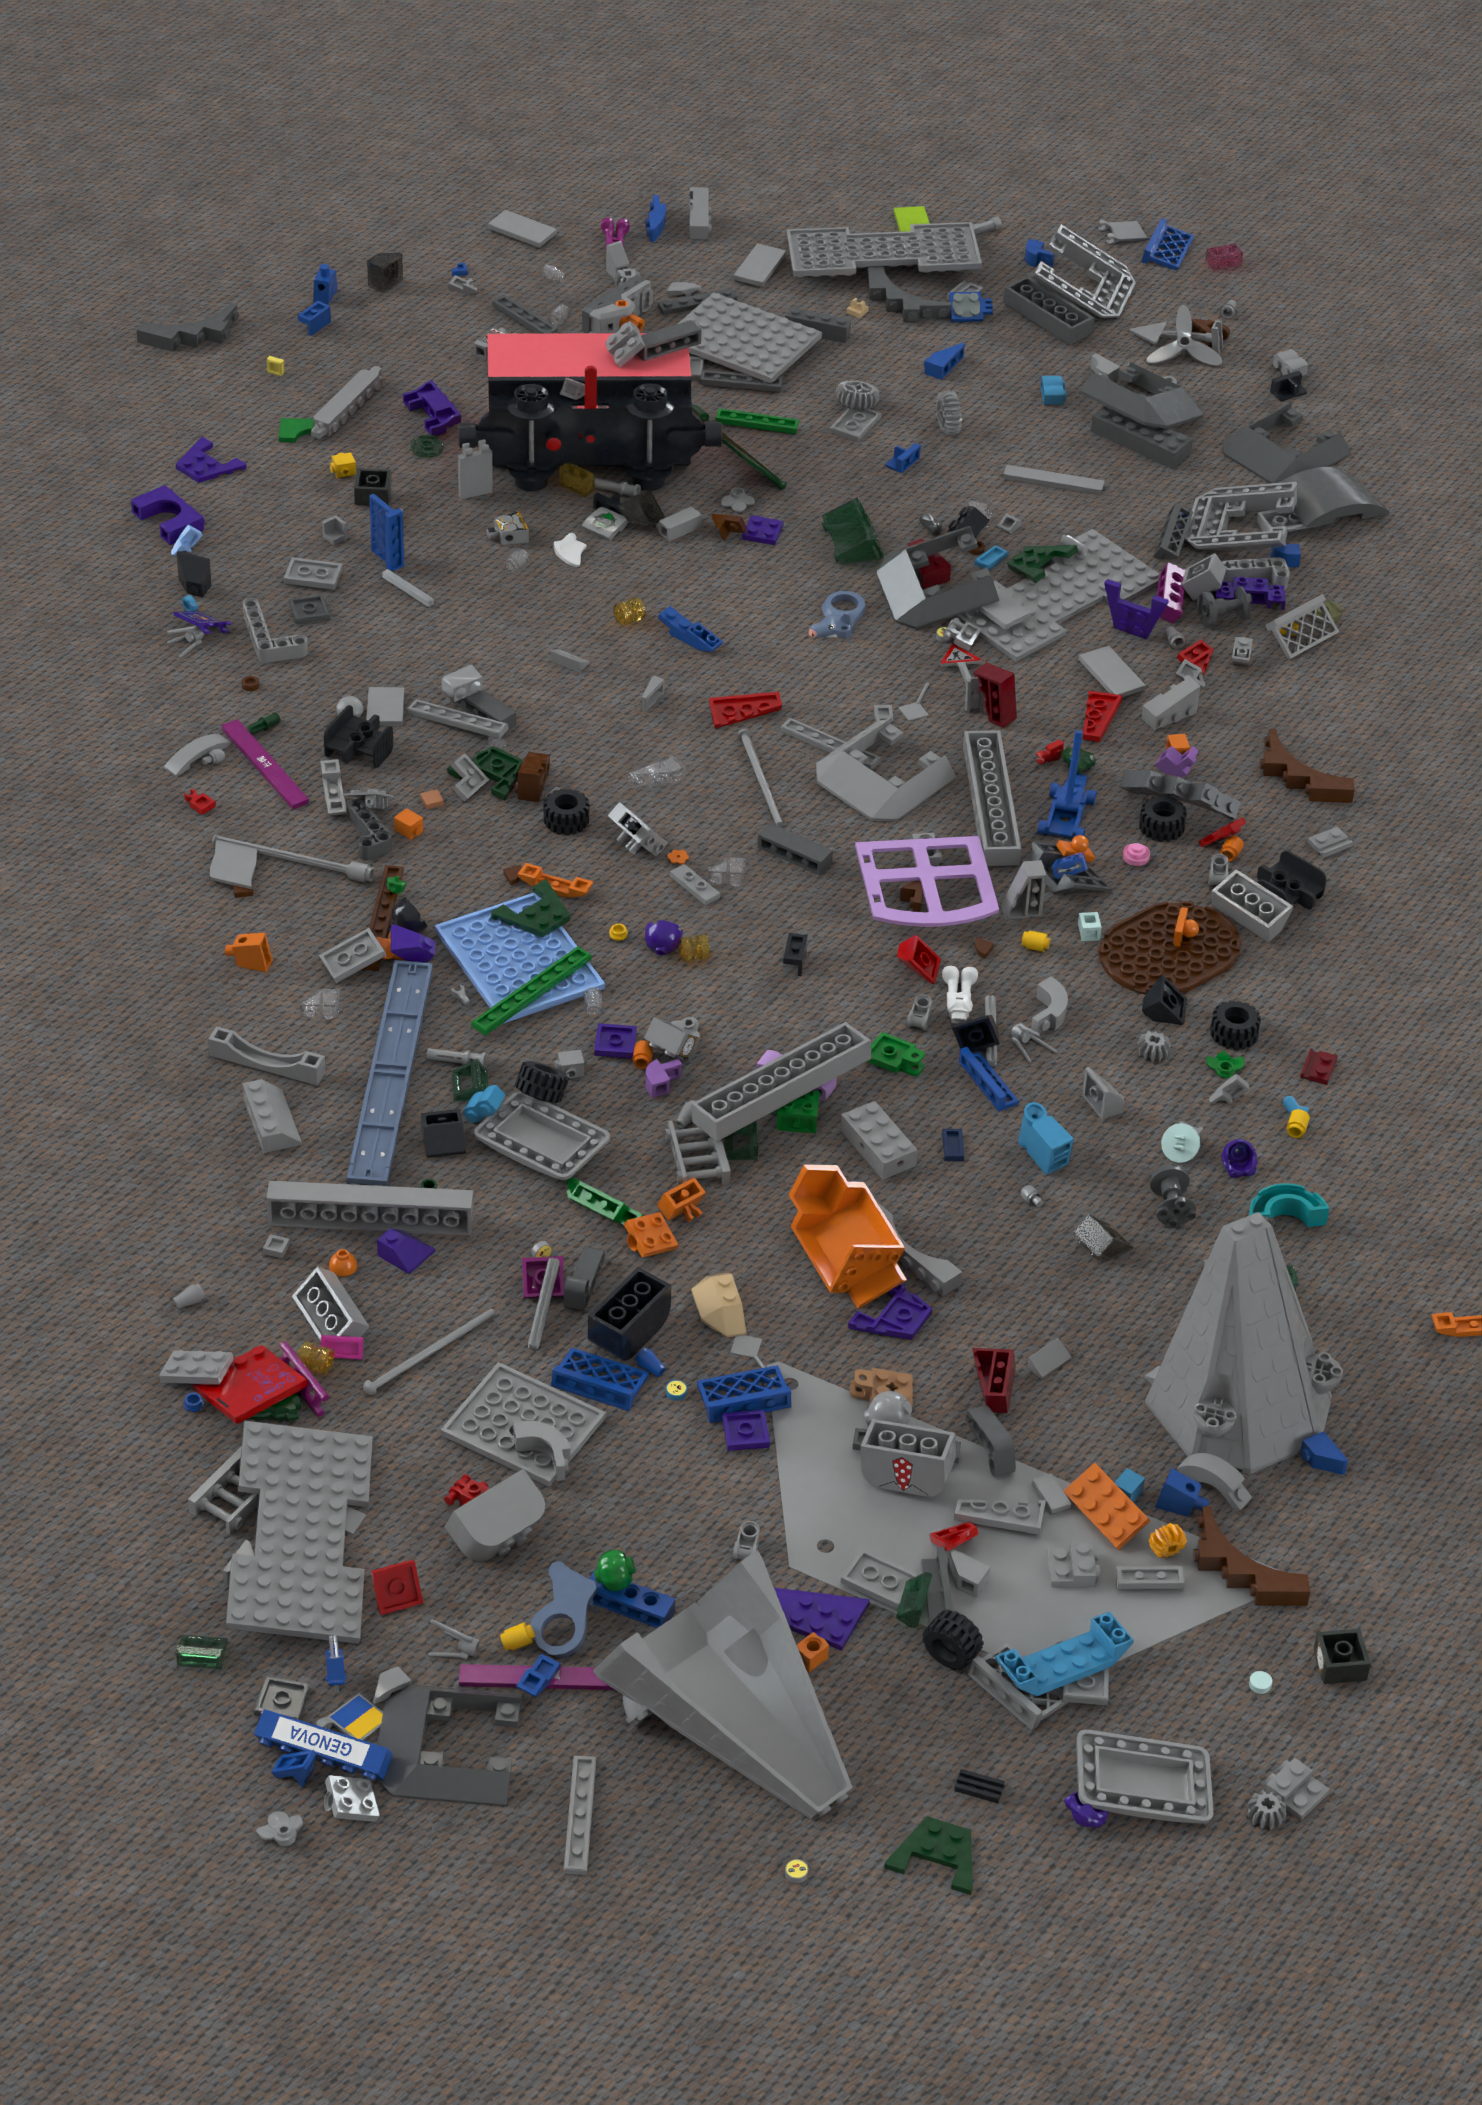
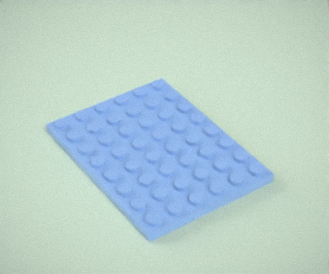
(505, 957)

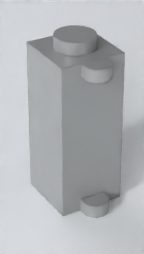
(679, 524)

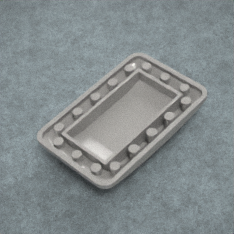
(541, 1136)
(1144, 1777)

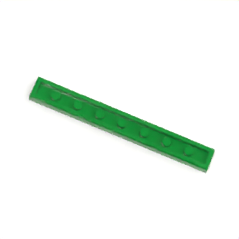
(531, 991)

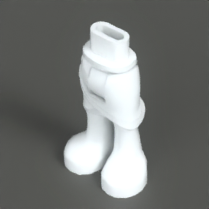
(959, 1003)

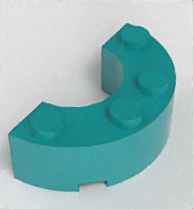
(1293, 1201)

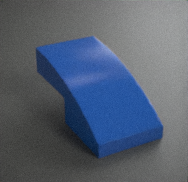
(539, 1676)

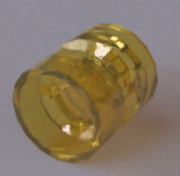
(629, 611)
(700, 945)
(319, 1359)

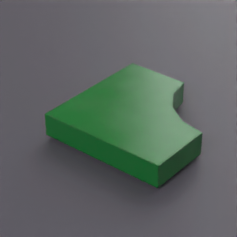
(293, 428)

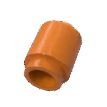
(1232, 847)
(642, 1054)

